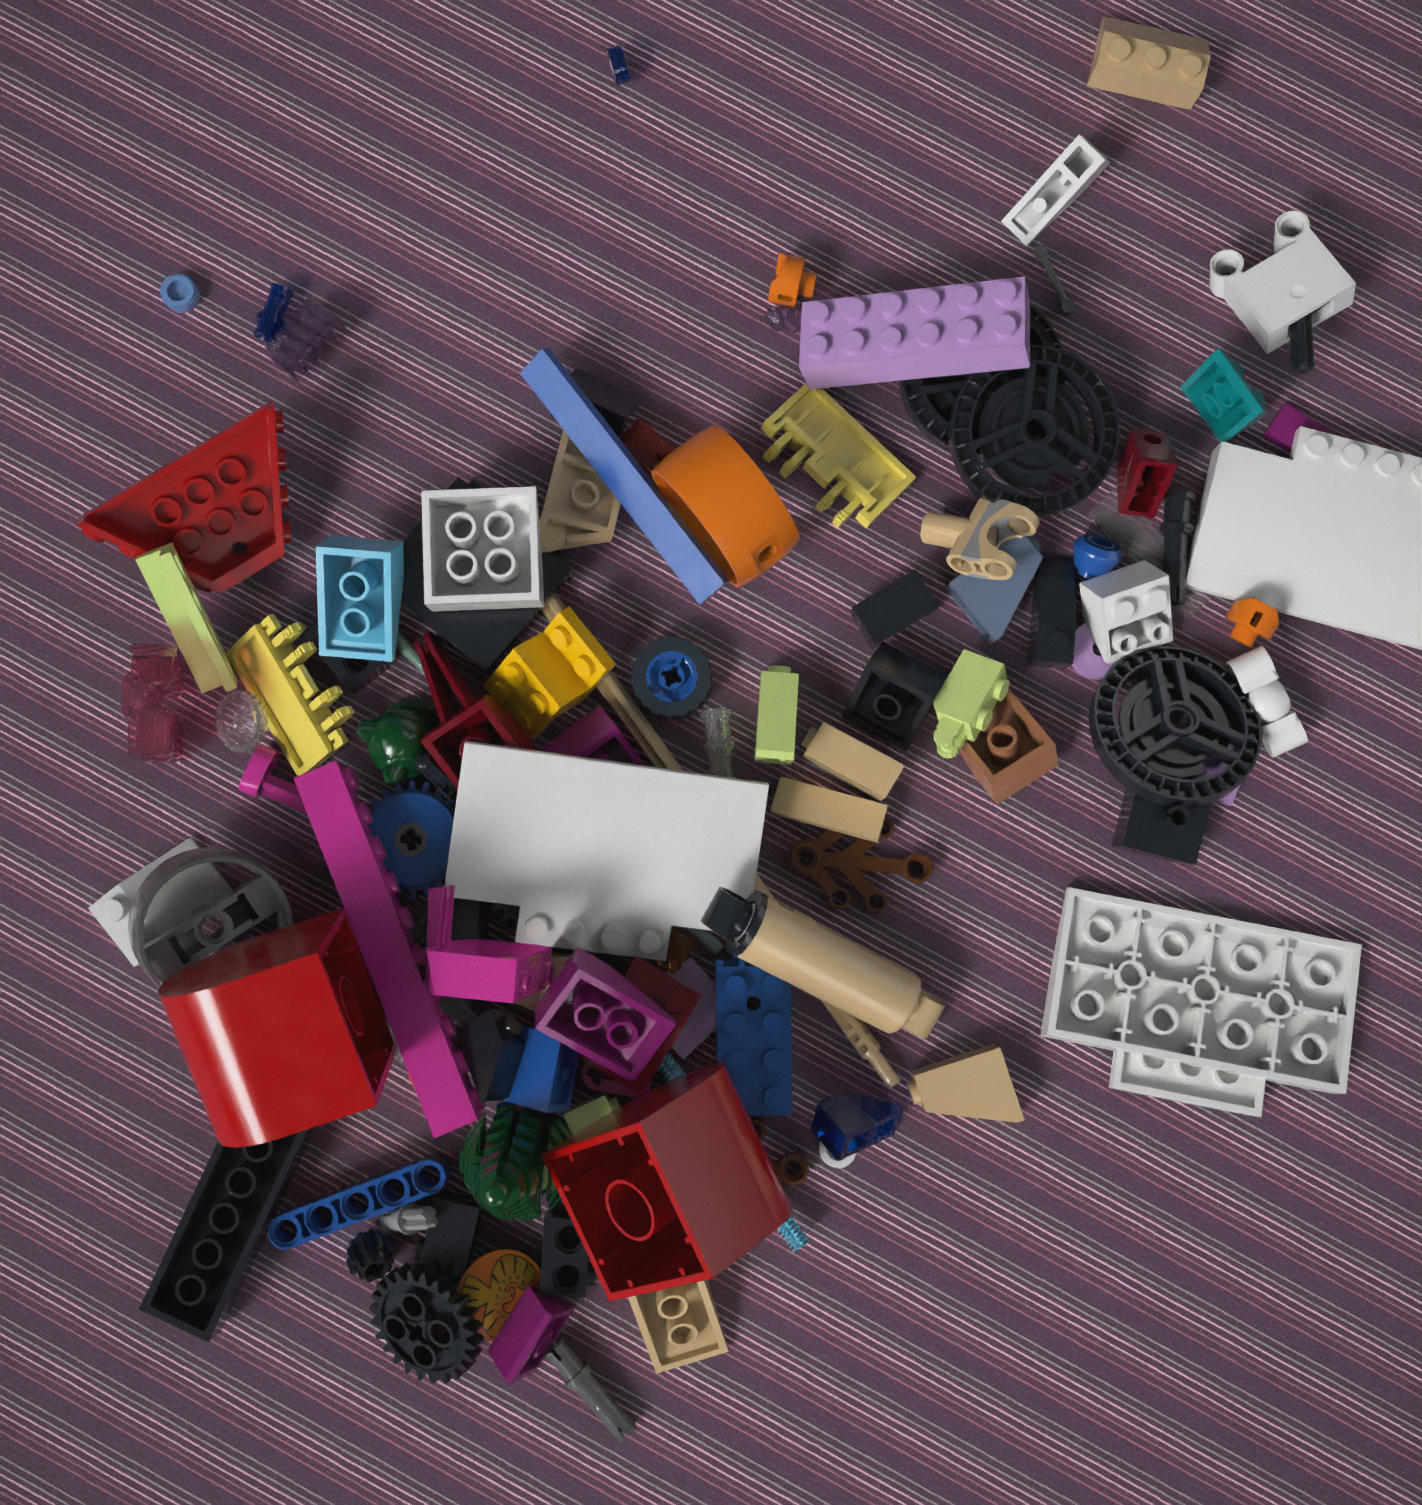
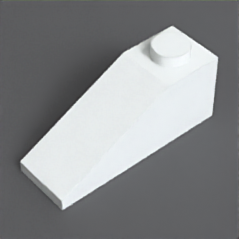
(1056, 190)

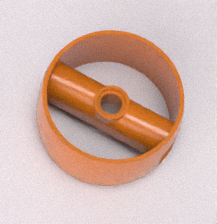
(727, 504)

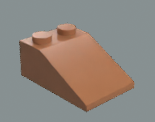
(1009, 751)

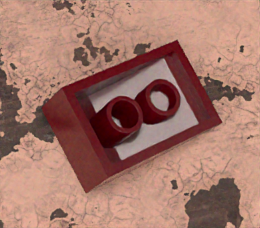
(670, 996)

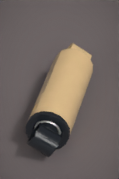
(822, 962)

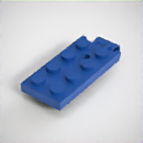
(757, 1041)

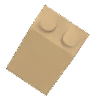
(679, 1325)

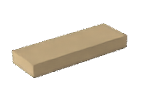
(829, 809)

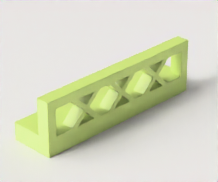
(187, 618)

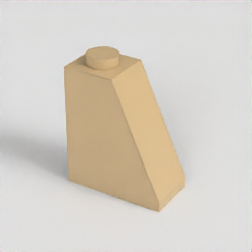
(851, 761)
(968, 1086)

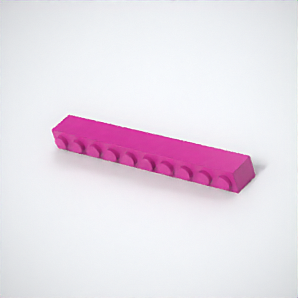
(388, 947)

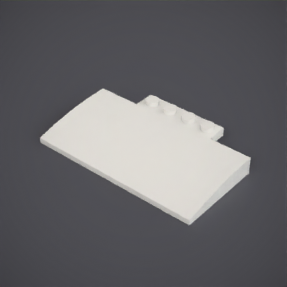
(1316, 534)
(600, 846)
(1201, 1001)

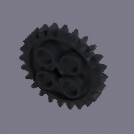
(426, 1322)

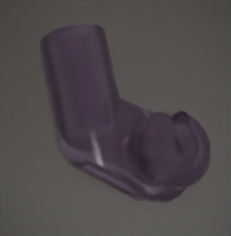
(785, 319)

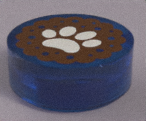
(618, 65)

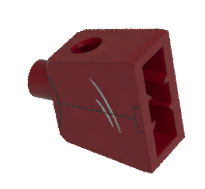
(1145, 460)

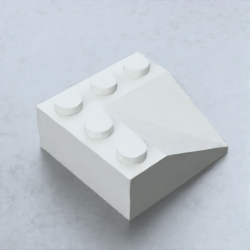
(482, 549)

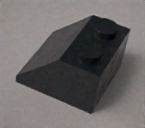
(894, 695)

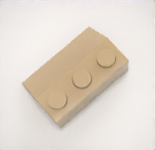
(1149, 63)

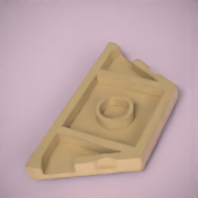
(577, 503)

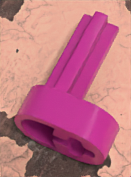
(259, 781)

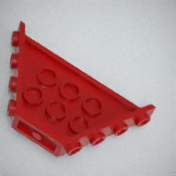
(206, 503)

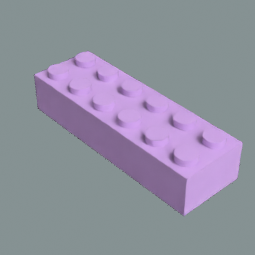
(916, 334)

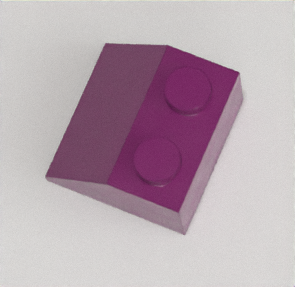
(594, 738)

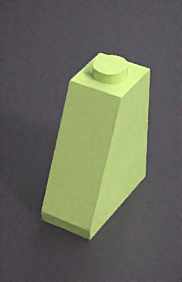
(776, 716)

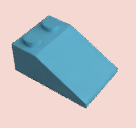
(359, 596)

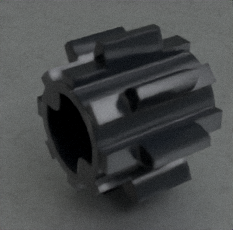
(370, 1255)

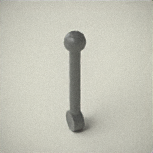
(1067, 305)

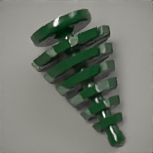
(506, 1163)

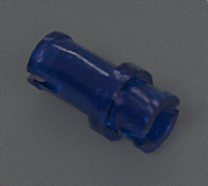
(271, 318)

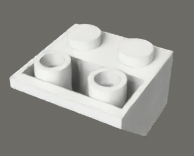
(1128, 609)

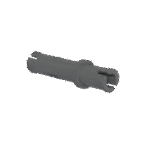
(579, 1377)

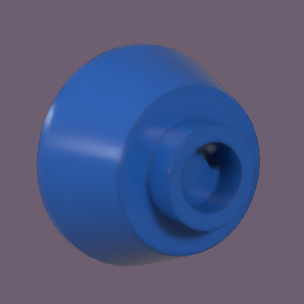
(1095, 555)

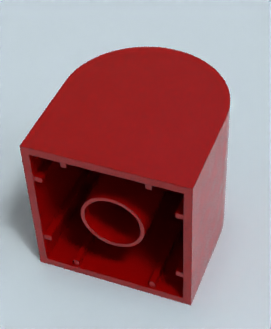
(282, 1031)
(669, 1185)

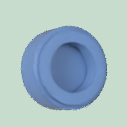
(180, 293)

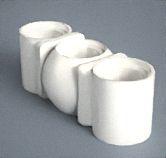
(1267, 696)

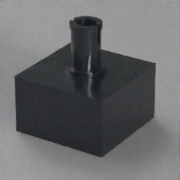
(1160, 830)

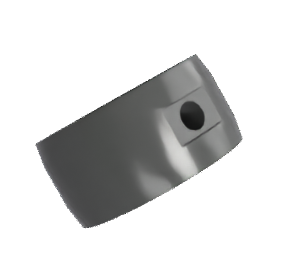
(185, 941)

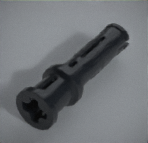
(1176, 529)

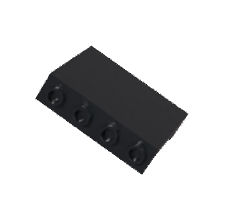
(476, 633)

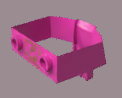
(471, 965)

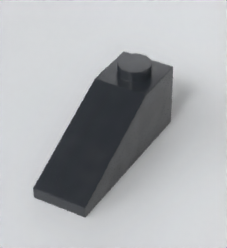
(1053, 615)

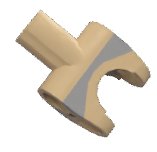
(978, 537)

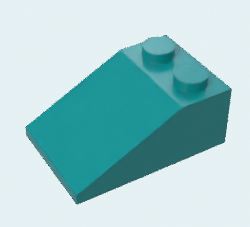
(1224, 396)

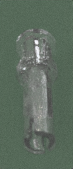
(718, 740)

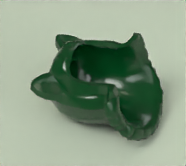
(396, 738)

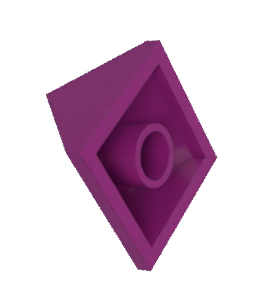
(528, 1333)

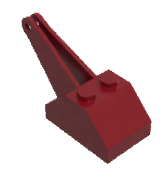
(479, 721)

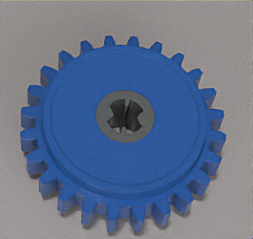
(430, 818)

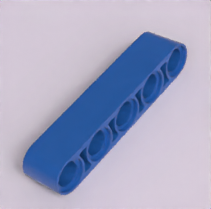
(347, 1213)

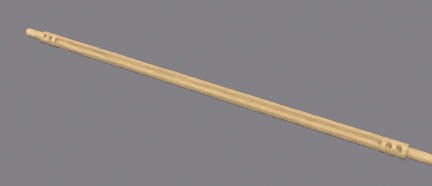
(661, 757)

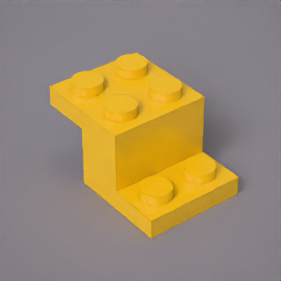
(550, 673)

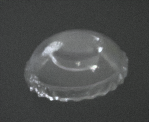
(241, 721)

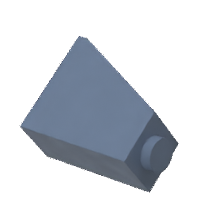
(993, 602)

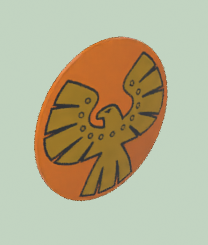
(496, 1286)

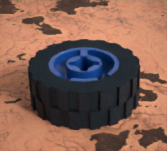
(671, 656)

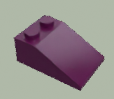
(602, 1016)

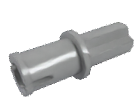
(409, 1219)

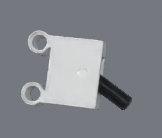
(1285, 292)

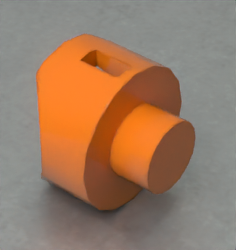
(791, 281)
(1263, 625)

